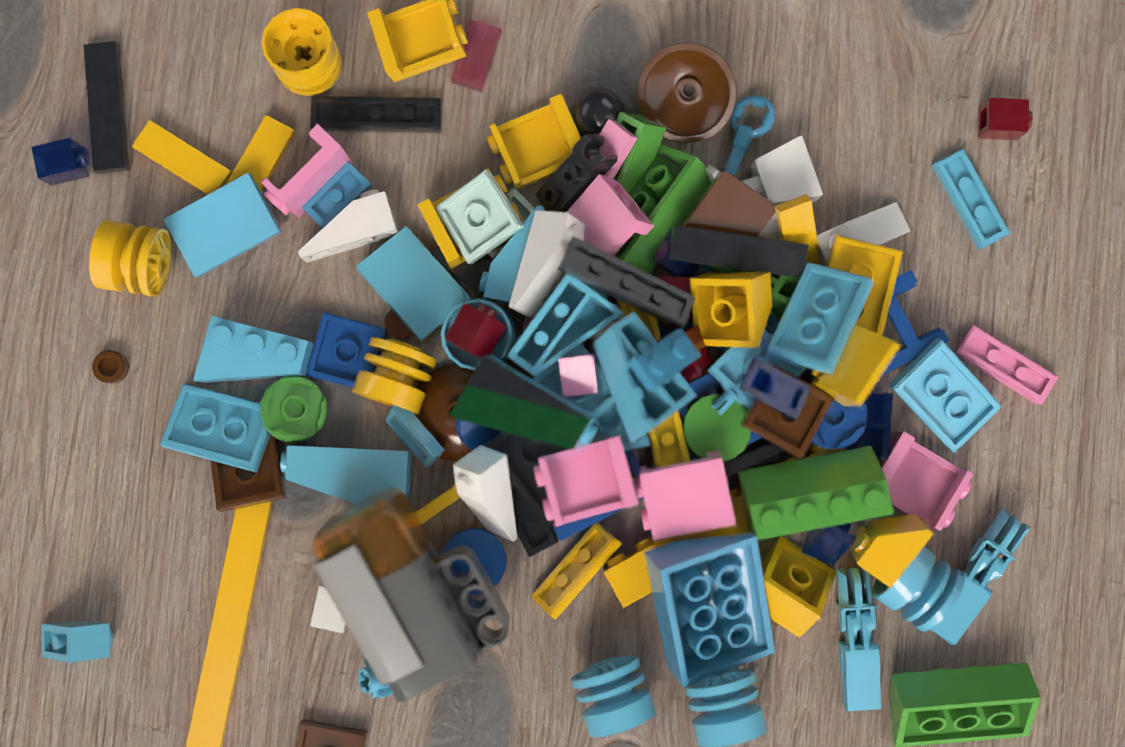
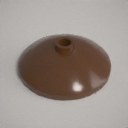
(685, 115)
(440, 397)

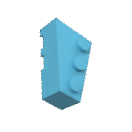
(561, 324)
(247, 353)
(636, 406)

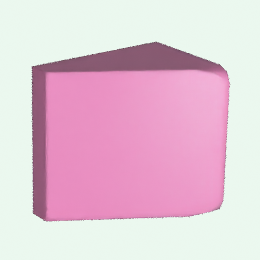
(578, 375)

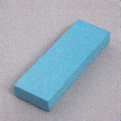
(970, 199)

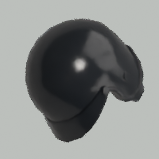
(594, 109)

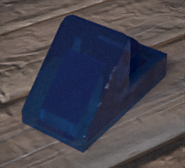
(774, 388)
(829, 542)

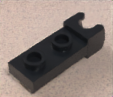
(575, 174)

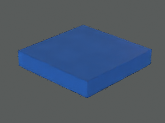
(341, 349)

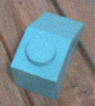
(76, 640)

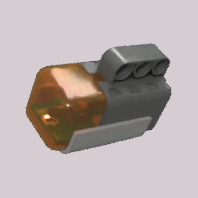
(404, 599)

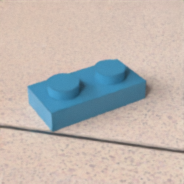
(336, 194)
(664, 360)

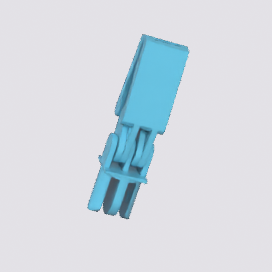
(1002, 538)
(858, 657)

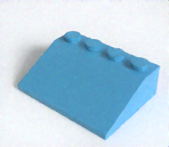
(710, 604)

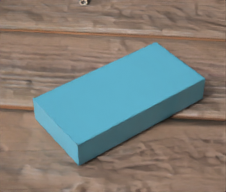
(414, 435)

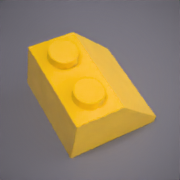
(732, 307)
(858, 367)
(890, 545)
(795, 586)

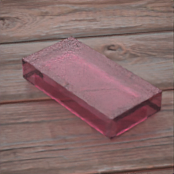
(480, 52)

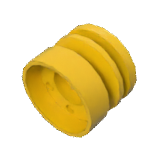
(299, 35)
(130, 258)
(394, 374)

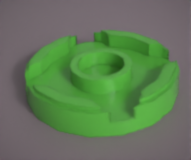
(293, 409)
(709, 431)

